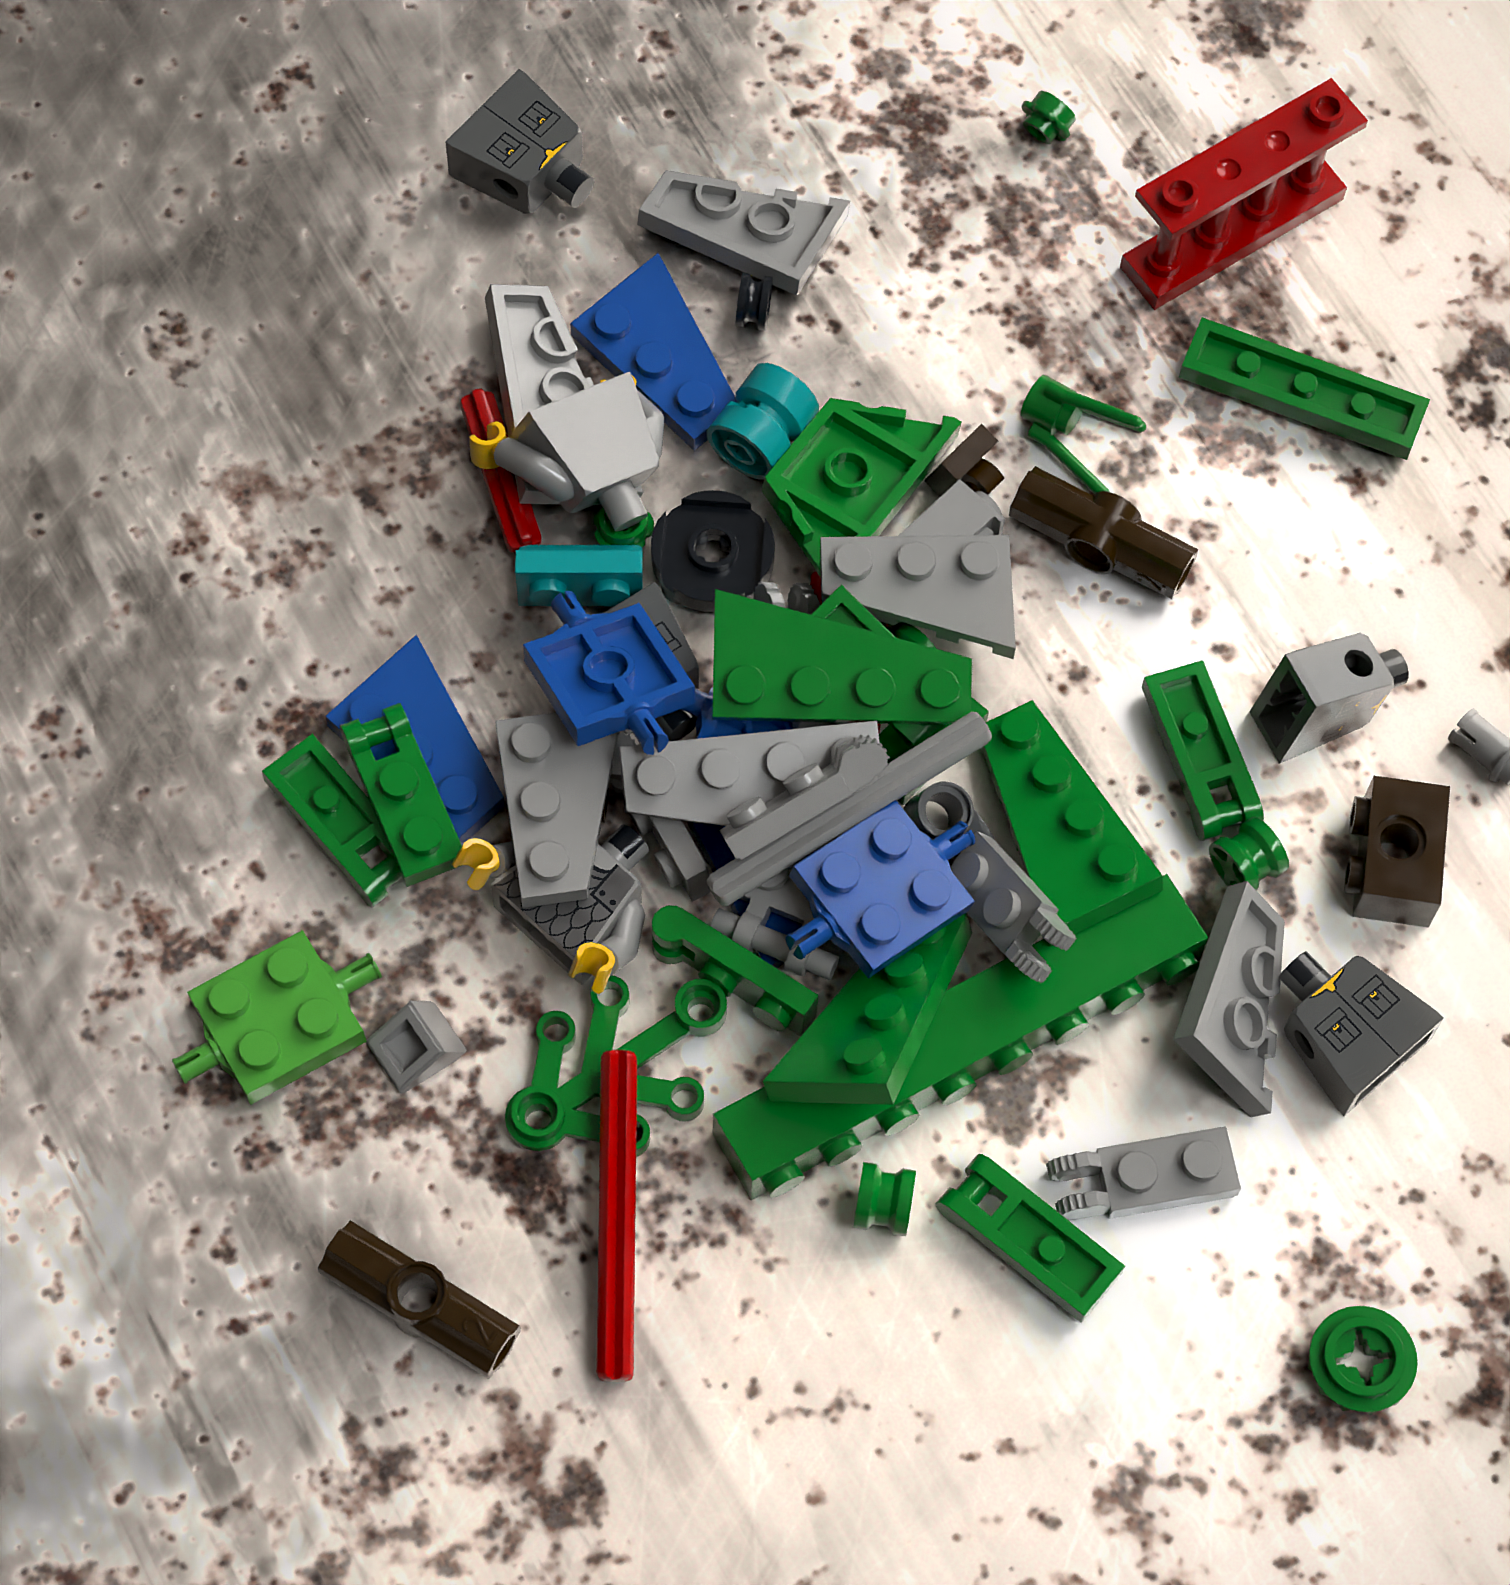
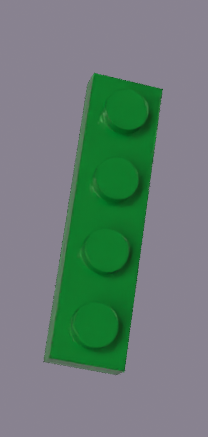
(1304, 388)

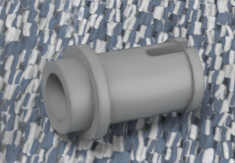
(1484, 744)

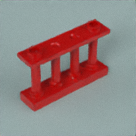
(1242, 193)

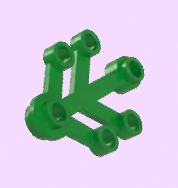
(563, 1101)

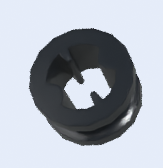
(754, 301)

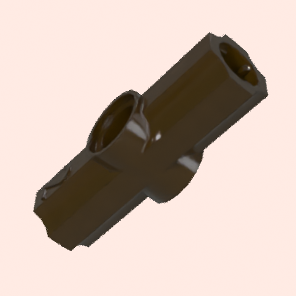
(1103, 532)
(385, 1275)

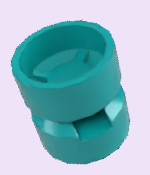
(768, 415)

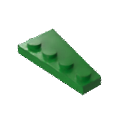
(815, 669)
(1064, 824)
(871, 1028)

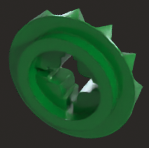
(1381, 1337)

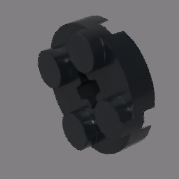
(689, 527)

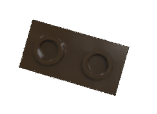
(1415, 819)

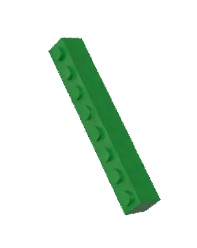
(976, 1029)

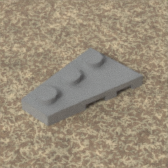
(744, 228)
(930, 582)
(553, 805)
(1230, 996)

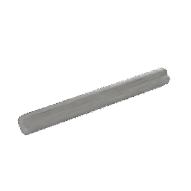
(900, 778)

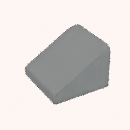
(415, 1044)

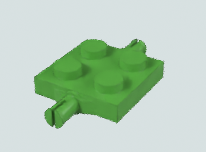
(276, 1017)

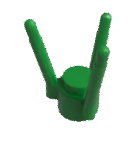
(1058, 408)

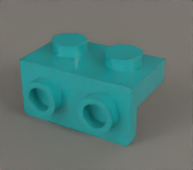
(593, 572)

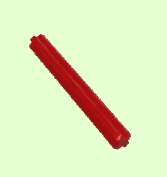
(617, 1216)

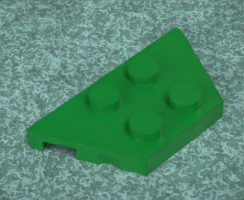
(853, 471)

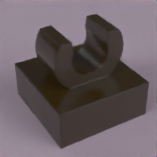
(968, 465)

